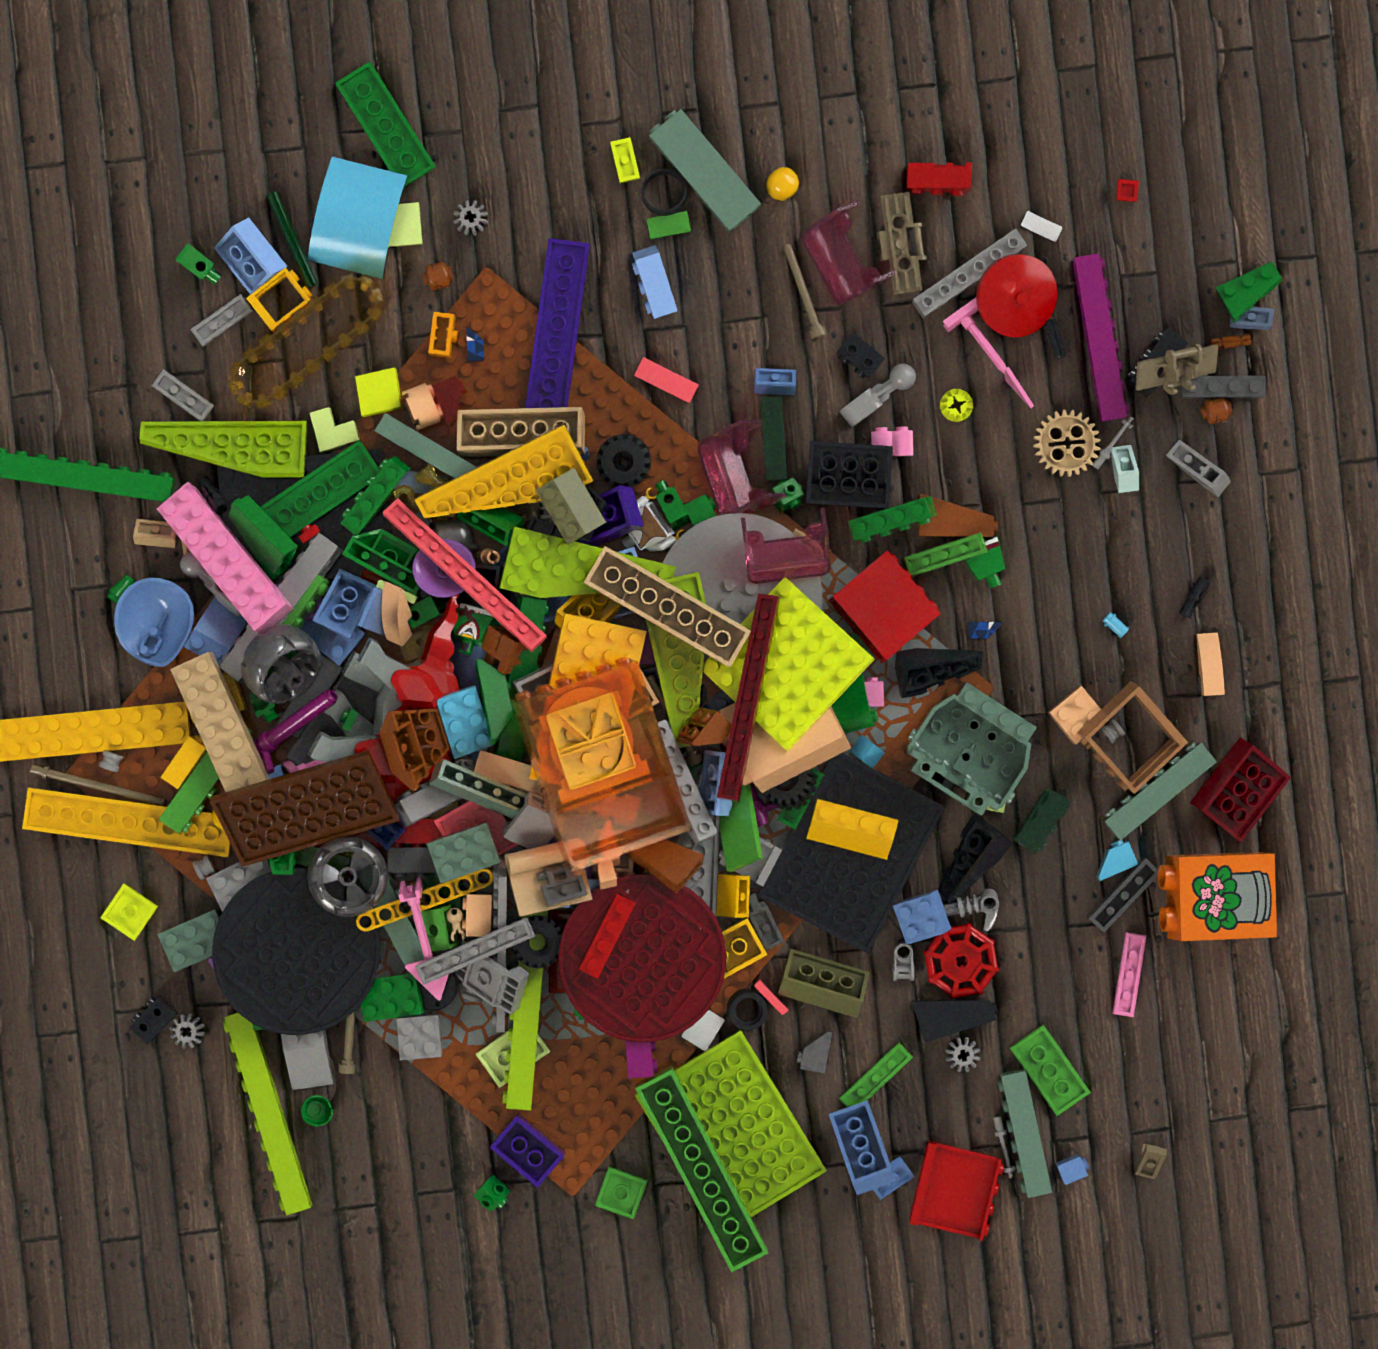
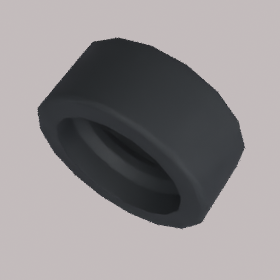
(736, 998)

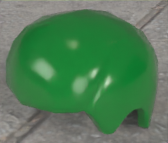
(316, 1110)

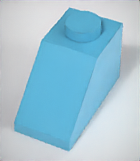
(1116, 859)

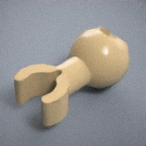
(455, 920)

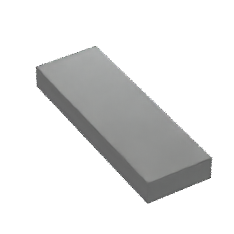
(222, 320)
(183, 395)

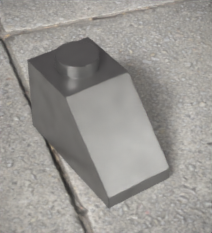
(815, 1053)

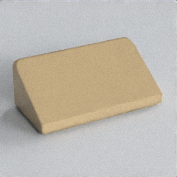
(154, 533)

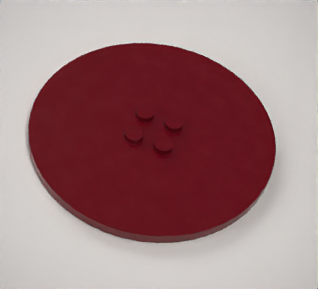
(660, 969)

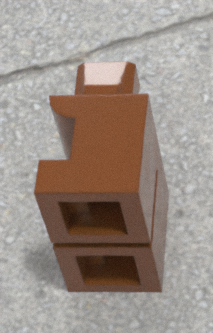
(502, 647)

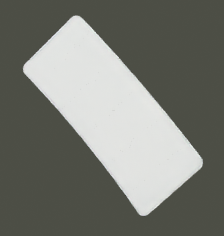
(1041, 226)

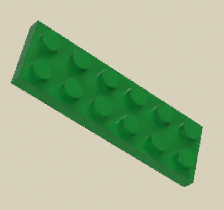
(385, 123)
(322, 489)

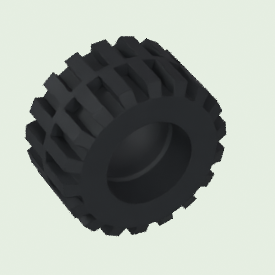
(795, 796)

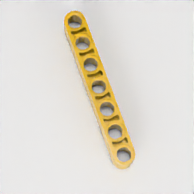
(435, 899)

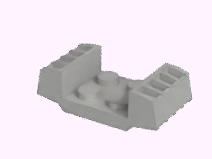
(494, 982)

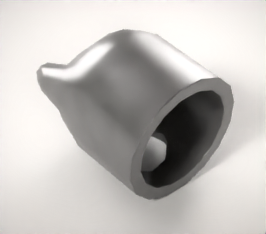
(457, 531)

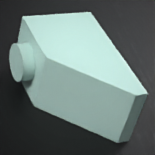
(1125, 469)

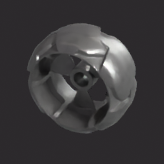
(290, 676)
(357, 900)

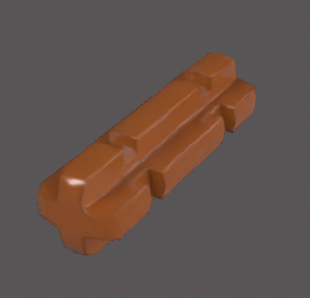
(1232, 341)

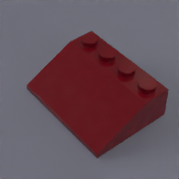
(1240, 789)

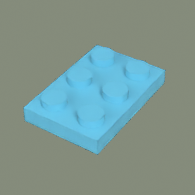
(464, 721)

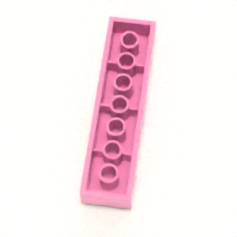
(225, 558)

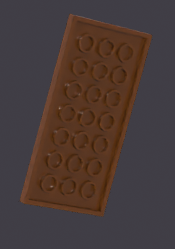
(305, 808)

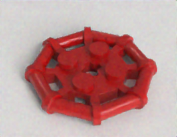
(961, 973)

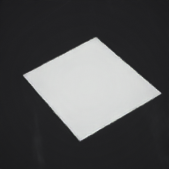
(704, 1030)

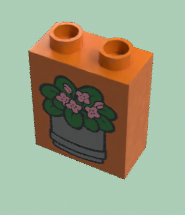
(1218, 896)

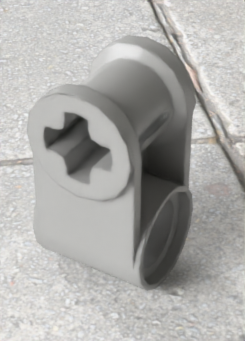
(902, 965)

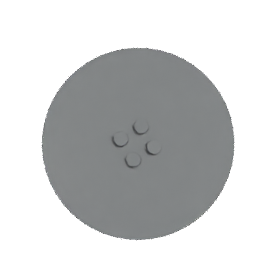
(718, 555)

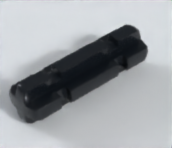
(1055, 339)

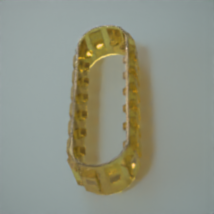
(300, 317)

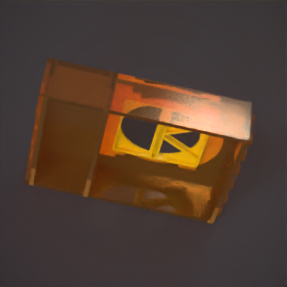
(630, 804)

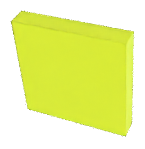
(378, 392)
(129, 912)

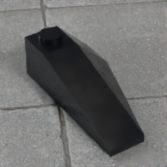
(923, 668)
(978, 852)

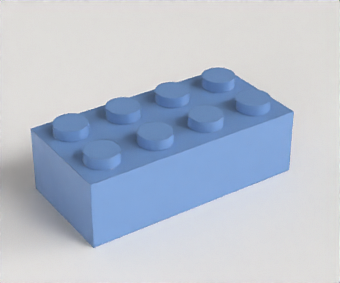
(862, 1147)

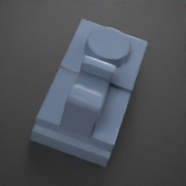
(1255, 319)

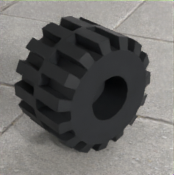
(609, 458)

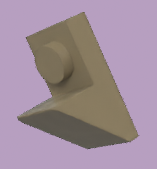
(1150, 1161)

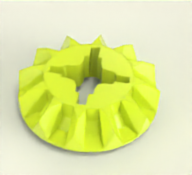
(965, 409)

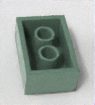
(463, 852)
(190, 940)

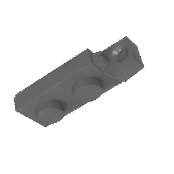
(764, 923)

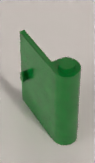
(854, 709)

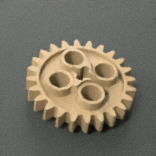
(1064, 424)

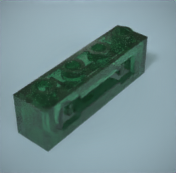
(773, 438)

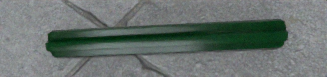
(292, 239)

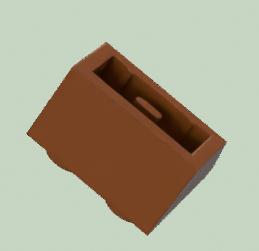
(704, 728)

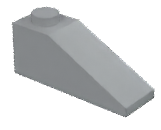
(1199, 468)

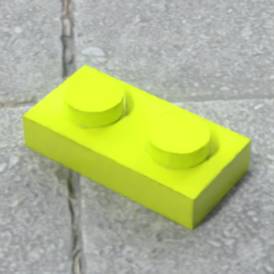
(625, 160)

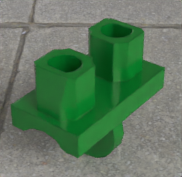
(263, 708)

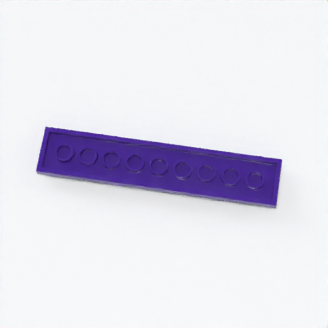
(557, 324)

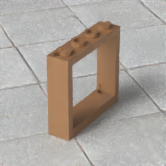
(1152, 765)

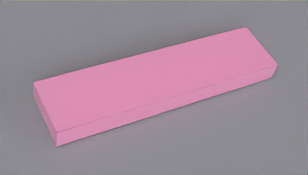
(1129, 974)

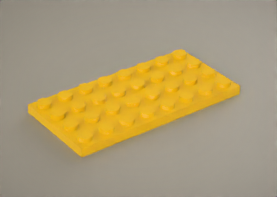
(582, 647)

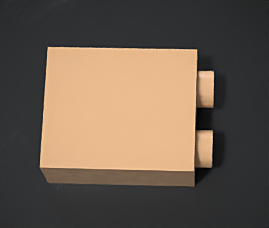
(772, 765)

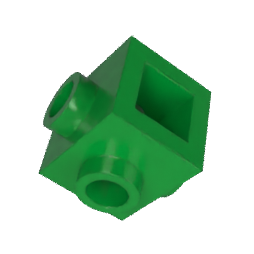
(793, 491)
(492, 1193)

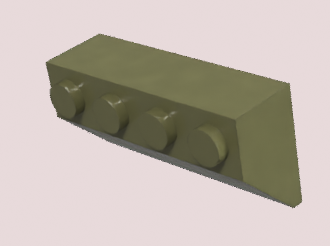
(823, 983)

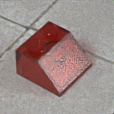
(450, 398)

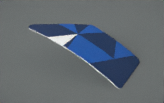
(475, 346)
(982, 629)

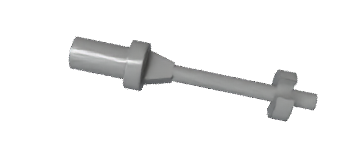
(1105, 453)
(1000, 1131)

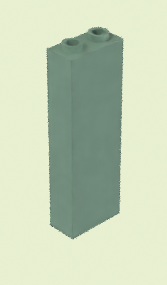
(704, 170)
(422, 447)

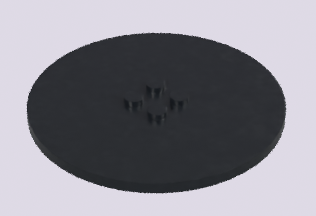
(291, 960)

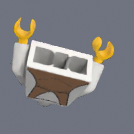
(656, 532)

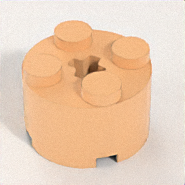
(422, 406)

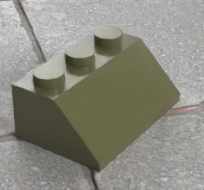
(570, 506)

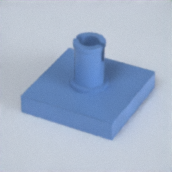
(902, 1175)

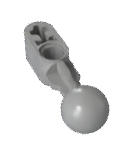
(901, 377)
(192, 568)

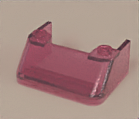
(836, 258)
(727, 473)
(787, 557)

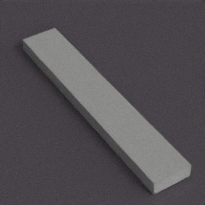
(475, 950)

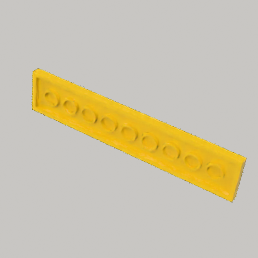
(94, 731)
(119, 822)

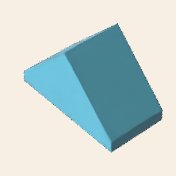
(867, 751)

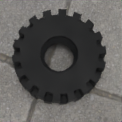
(550, 952)

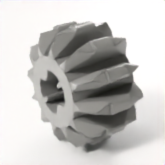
(475, 212)
(190, 1038)
(968, 1057)

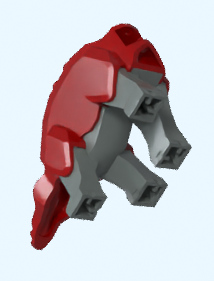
(399, 689)

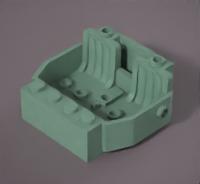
(993, 764)

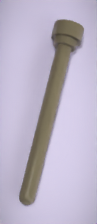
(817, 330)
(693, 756)
(347, 1064)

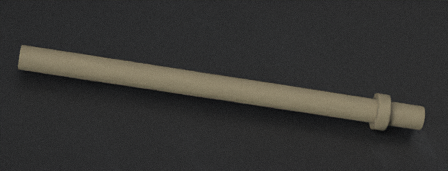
(47, 772)

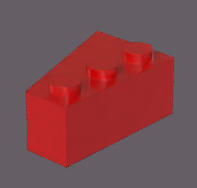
(938, 178)

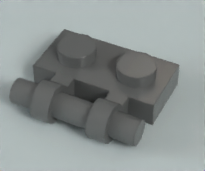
(563, 890)

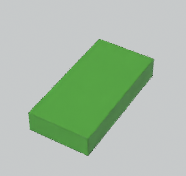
(668, 225)

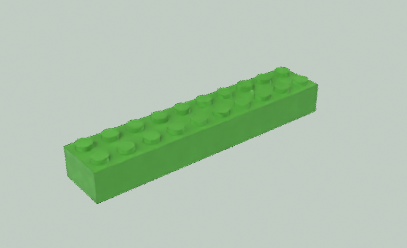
(701, 1168)

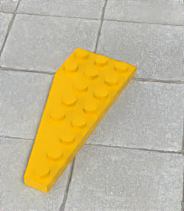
(508, 478)

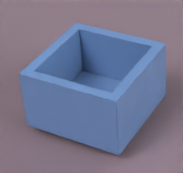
(922, 917)

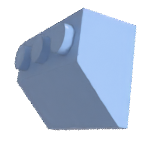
(249, 255)
(710, 780)

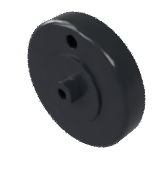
(450, 991)

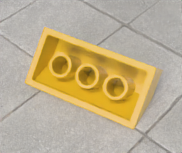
(852, 829)

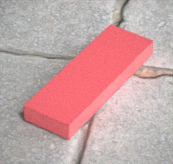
(666, 380)

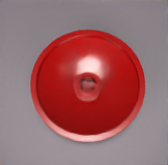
(1016, 295)

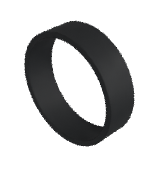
(664, 171)

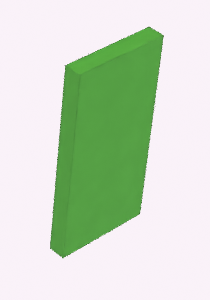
(740, 833)
(1049, 1070)

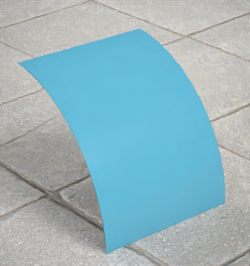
(355, 217)

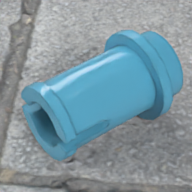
(1115, 624)

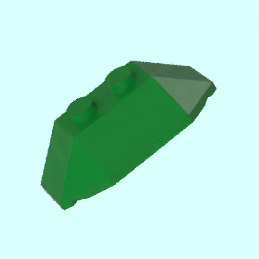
(385, 557)
(495, 699)

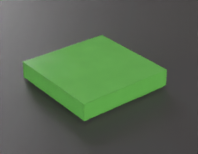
(621, 1192)

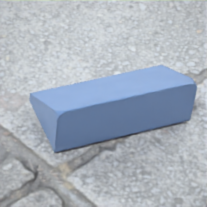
(775, 381)

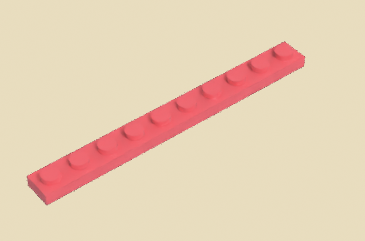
(464, 575)

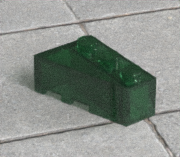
(1042, 820)

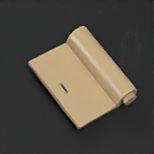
(526, 888)

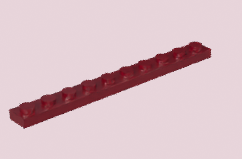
(748, 697)

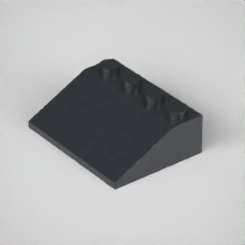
(849, 475)

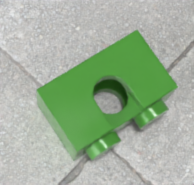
(437, 917)

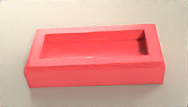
(770, 996)

